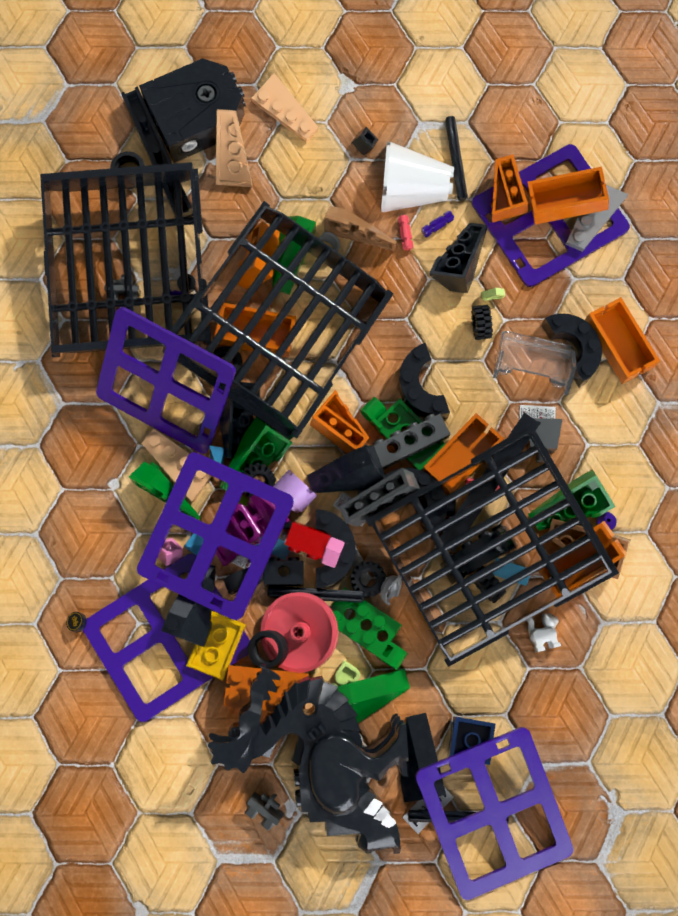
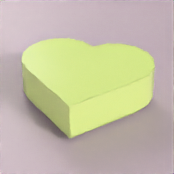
(495, 293)
(346, 673)

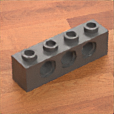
(438, 433)
(379, 497)

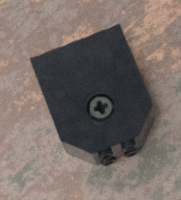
(187, 105)

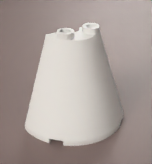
(413, 179)

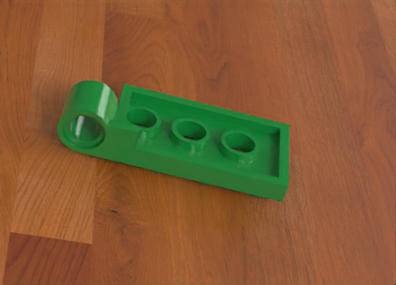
(377, 415)
(385, 651)

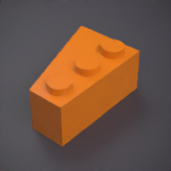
(508, 193)
(257, 265)
(339, 425)

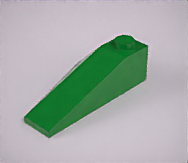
(291, 252)
(259, 445)
(154, 482)
(589, 495)
(375, 692)

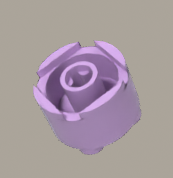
(297, 489)

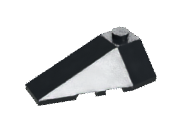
(350, 472)
(420, 754)

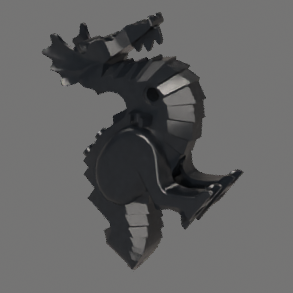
(327, 756)

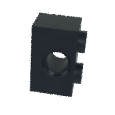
(295, 575)

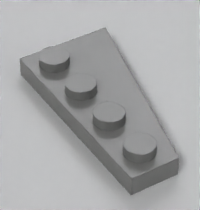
(590, 224)

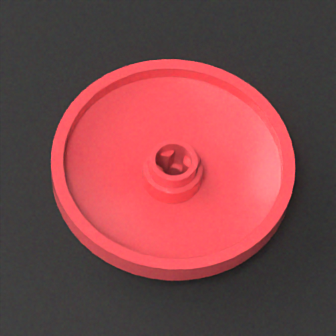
(319, 626)

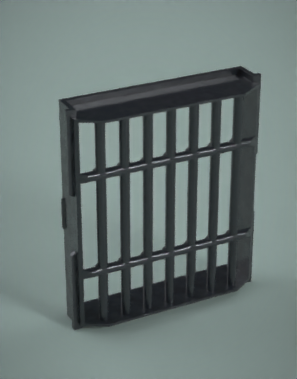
(110, 179)
(325, 254)
(526, 525)

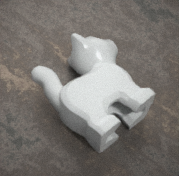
(547, 634)

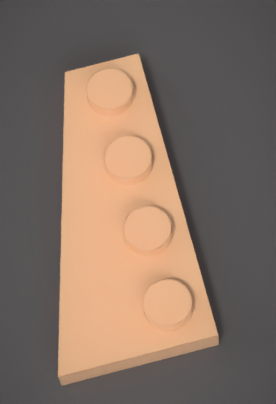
(282, 106)
(231, 158)
(172, 459)

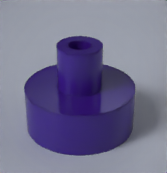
(607, 517)

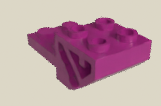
(247, 524)

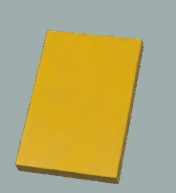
(219, 648)

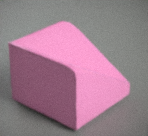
(170, 552)
(332, 552)

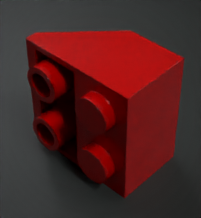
(307, 540)

